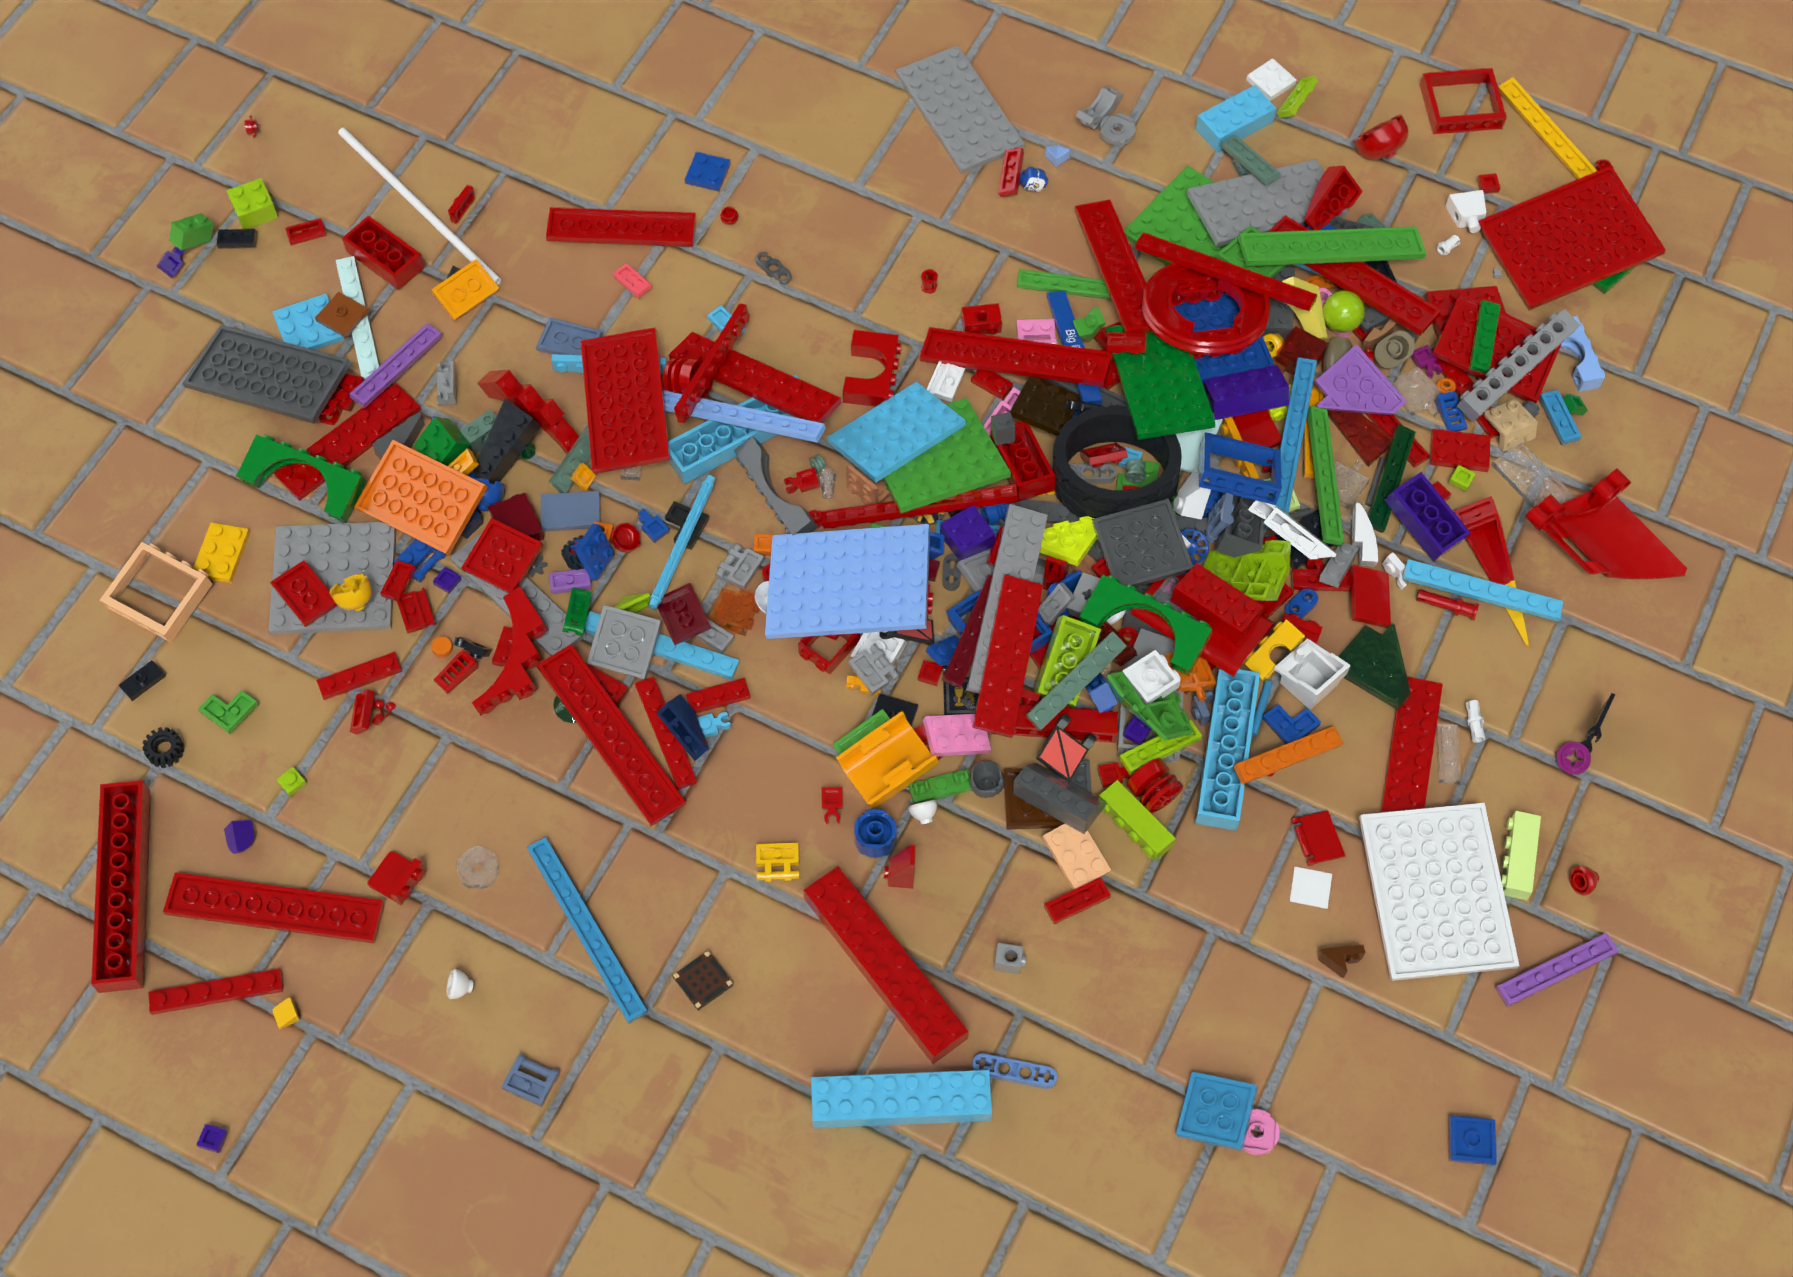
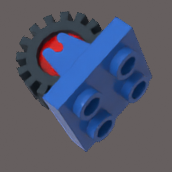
(589, 552)

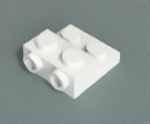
(892, 647)
(1152, 677)

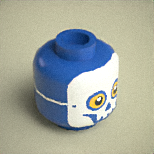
(1033, 179)

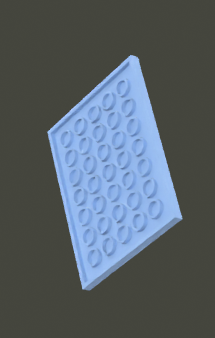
(848, 582)

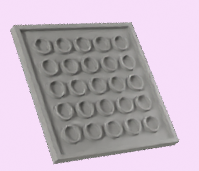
(333, 555)

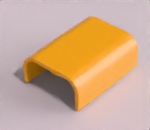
(886, 761)

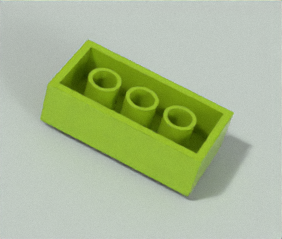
(1067, 647)

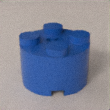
(875, 844)

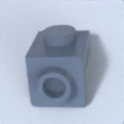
(1200, 710)

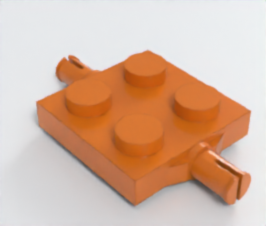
(1199, 679)

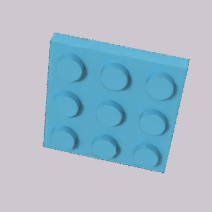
(299, 325)

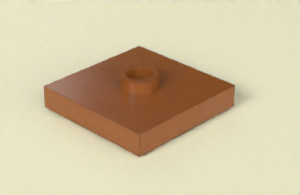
(342, 314)

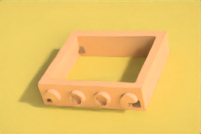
(184, 609)

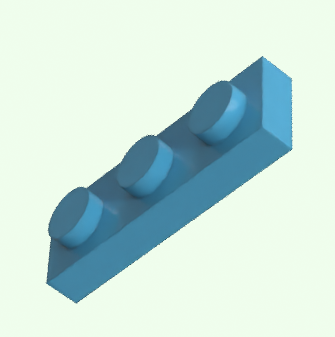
(1560, 417)

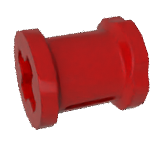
(929, 285)

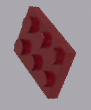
(683, 614)

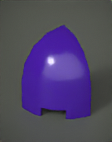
(239, 835)

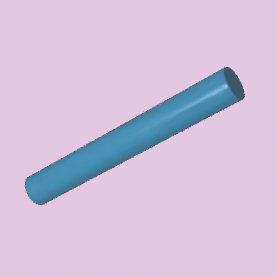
(1261, 707)

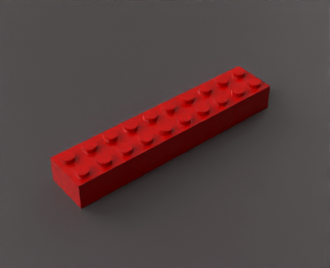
(121, 887)
(886, 965)

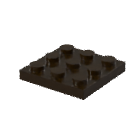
(1044, 405)

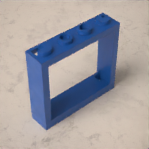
(1235, 483)
(955, 613)

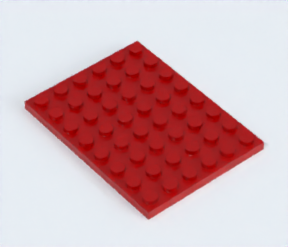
(1571, 237)

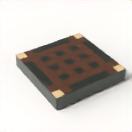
(702, 980)

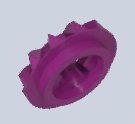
(1581, 753)

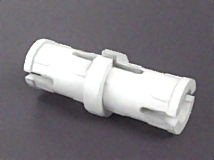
(1475, 721)

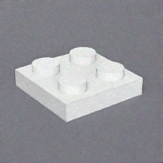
(1271, 79)

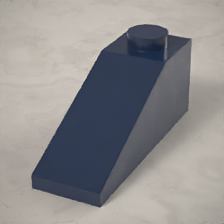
(684, 725)

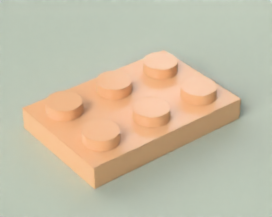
(1076, 855)

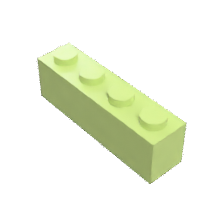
(1520, 855)

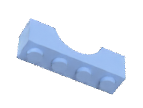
(1588, 373)

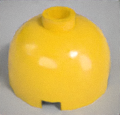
(353, 593)

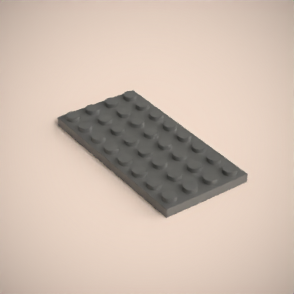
(267, 373)

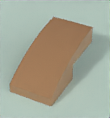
(1376, 335)

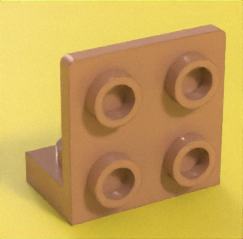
(865, 487)

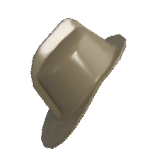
(1394, 349)

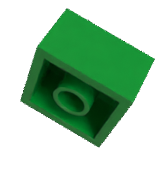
(442, 441)

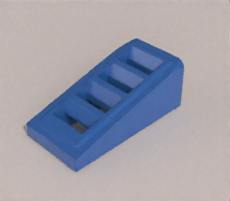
(1446, 401)

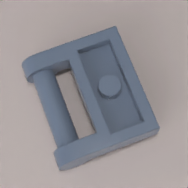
(1219, 517)
(528, 1086)

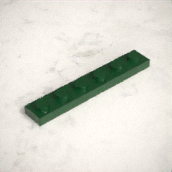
(1390, 476)

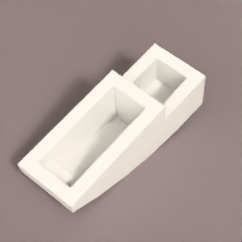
(1364, 537)

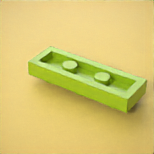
(1297, 97)

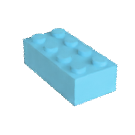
(1236, 116)

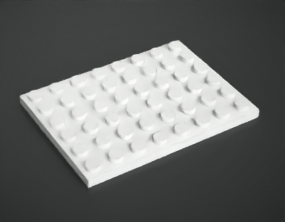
(1438, 892)

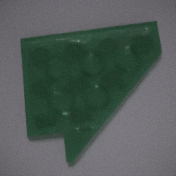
(1378, 665)

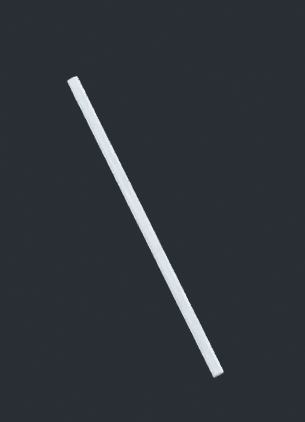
(415, 202)

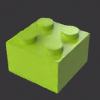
(252, 204)

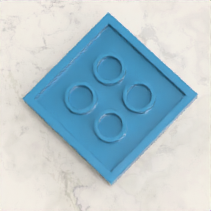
(1217, 1111)

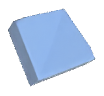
(1057, 154)

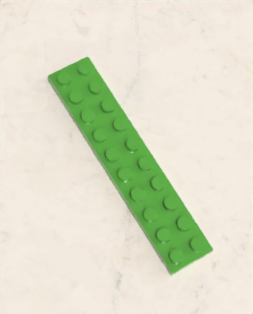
(1331, 246)

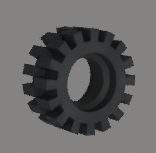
(157, 738)

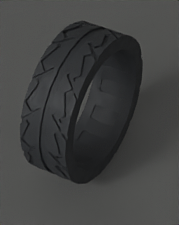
(1102, 426)

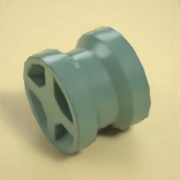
(1135, 471)

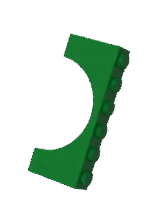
(268, 456)
(1113, 597)

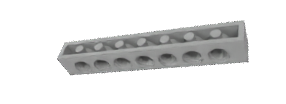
(1474, 407)

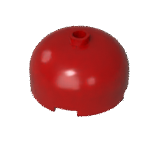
(1383, 139)

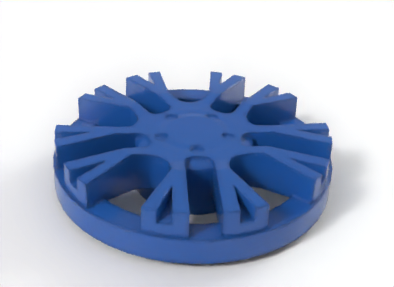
(1194, 544)

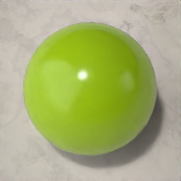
(1343, 311)

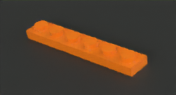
(1288, 755)

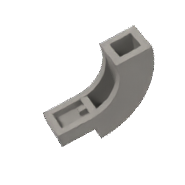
(1102, 106)

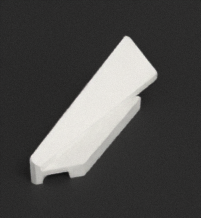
(1291, 530)

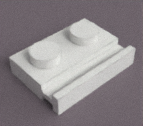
(946, 381)

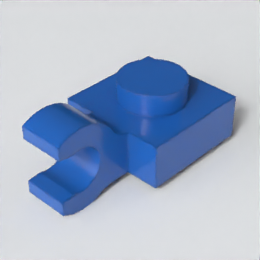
(652, 527)

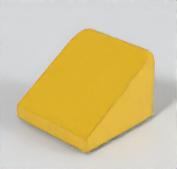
(285, 1013)

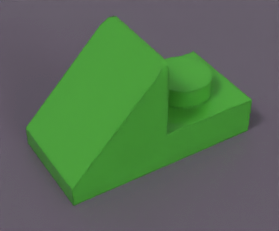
(1090, 325)

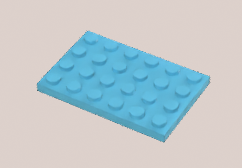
(896, 431)

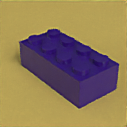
(1246, 392)
(1427, 516)

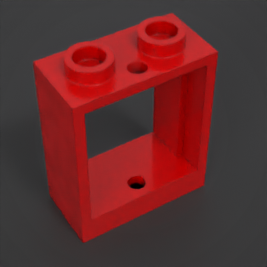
(821, 663)

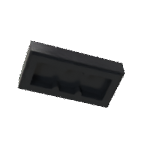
(236, 238)
(141, 680)

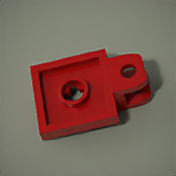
(340, 399)

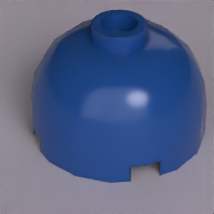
(492, 495)

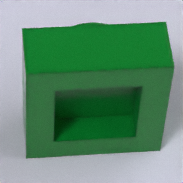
(1575, 404)

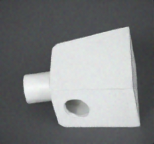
(1467, 209)

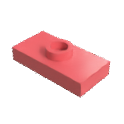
(632, 280)

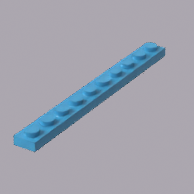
(1294, 428)
(587, 930)

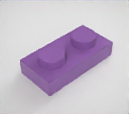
(564, 581)

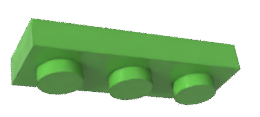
(861, 731)

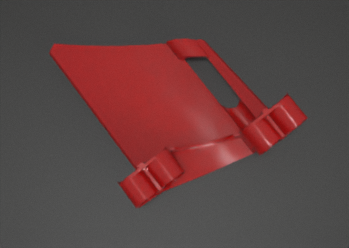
(1606, 533)

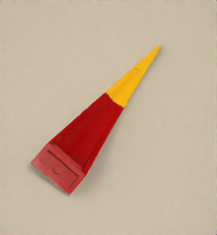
(1491, 548)

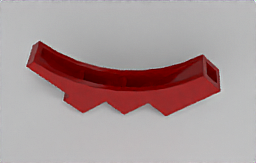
(504, 385)
(523, 655)

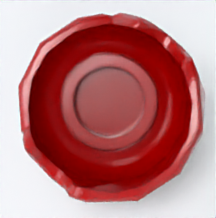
(625, 537)

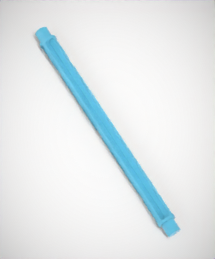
(681, 543)

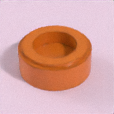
(442, 647)

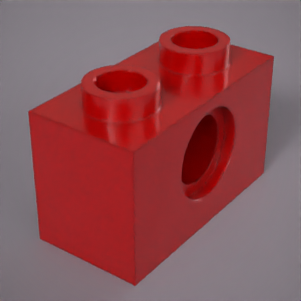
(973, 315)

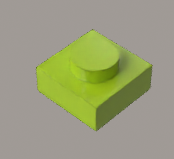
(1462, 478)
(291, 781)

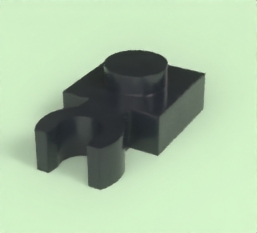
(476, 650)

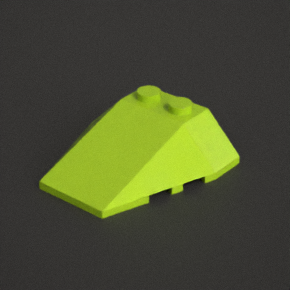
(1255, 574)

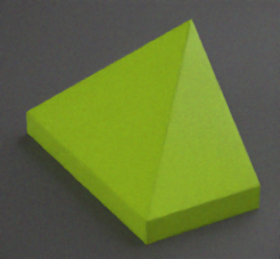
(634, 603)

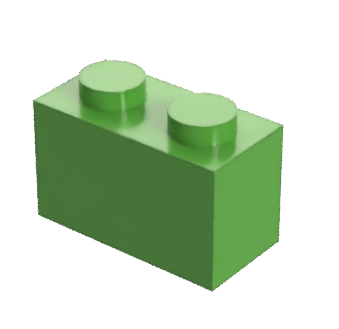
(191, 231)

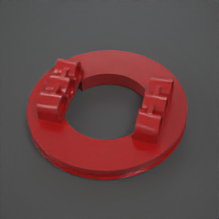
(1180, 284)

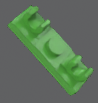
(940, 786)

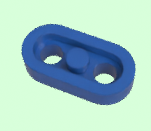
(1302, 603)

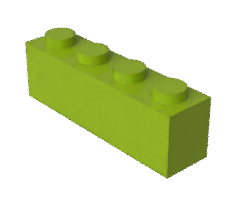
(1137, 821)

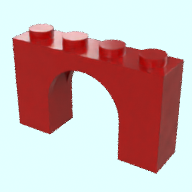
(882, 348)

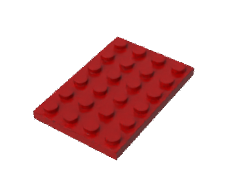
(1457, 342)

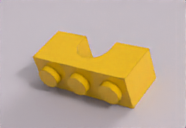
(1284, 636)

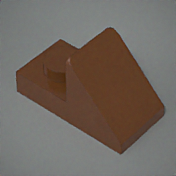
(1337, 957)

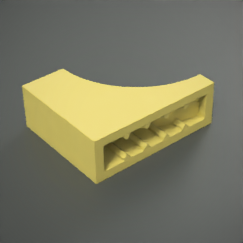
(1312, 321)

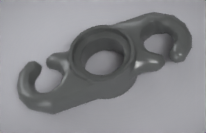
(764, 265)

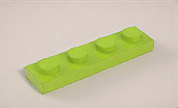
(1157, 748)

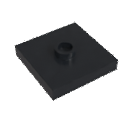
(893, 706)

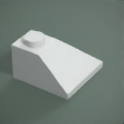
(1192, 498)

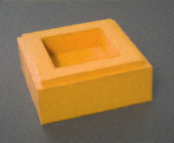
(583, 476)

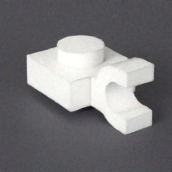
(1396, 568)

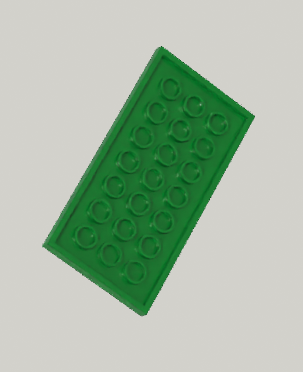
(1162, 389)

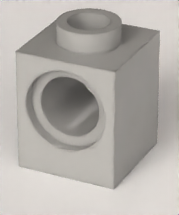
(1005, 950)

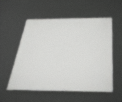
(1311, 887)

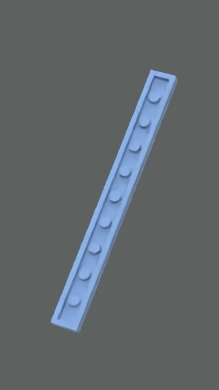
(750, 418)

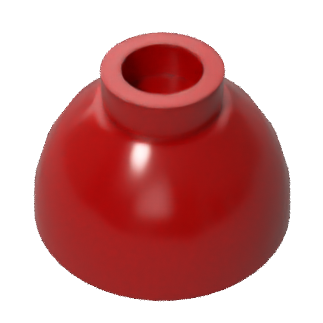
(1583, 880)

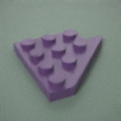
(1358, 386)

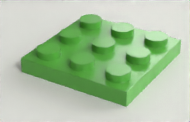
(1233, 254)

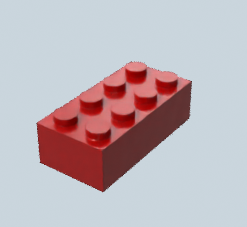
(383, 252)
(1027, 463)
(1216, 603)

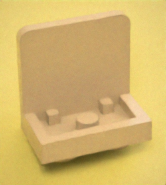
(1512, 423)

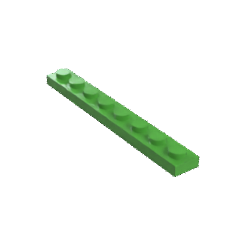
(1325, 476)

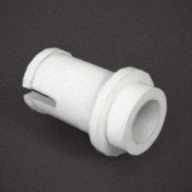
(1445, 247)

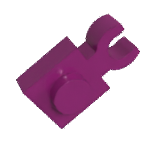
(1424, 359)

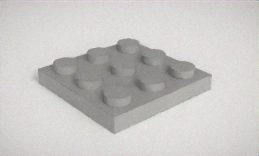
(624, 642)

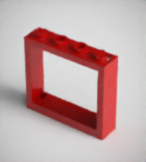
(1462, 123)

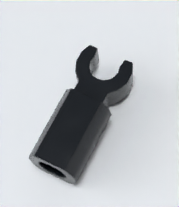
(1081, 406)

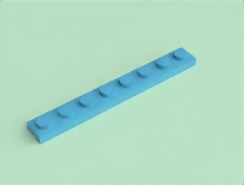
(1483, 590)
(683, 653)

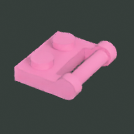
(1037, 330)

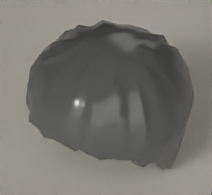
(986, 779)

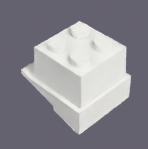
(1311, 672)

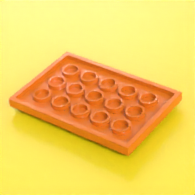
(421, 497)

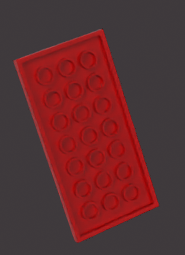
(624, 400)

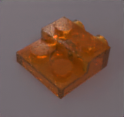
(734, 611)

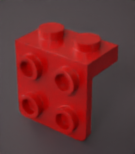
(396, 877)

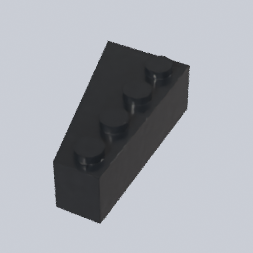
(505, 442)

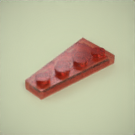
(1362, 434)

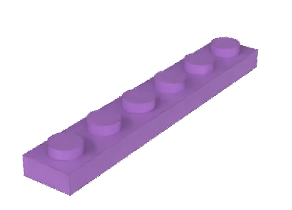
(395, 365)
(1557, 970)

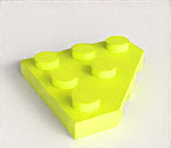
(1069, 540)

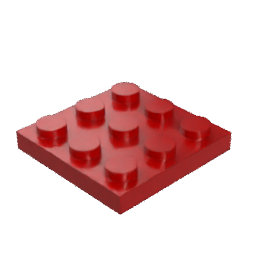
(502, 556)

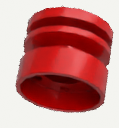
(679, 373)
(1154, 785)

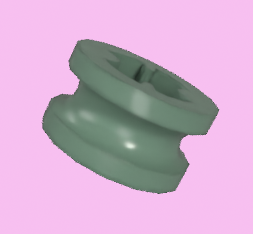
(818, 463)

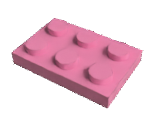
(955, 736)

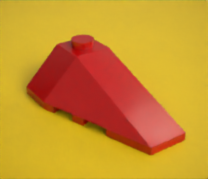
(1332, 195)

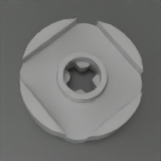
(1121, 137)

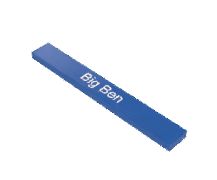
(1068, 334)

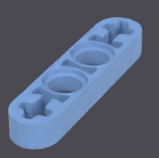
(1015, 1066)

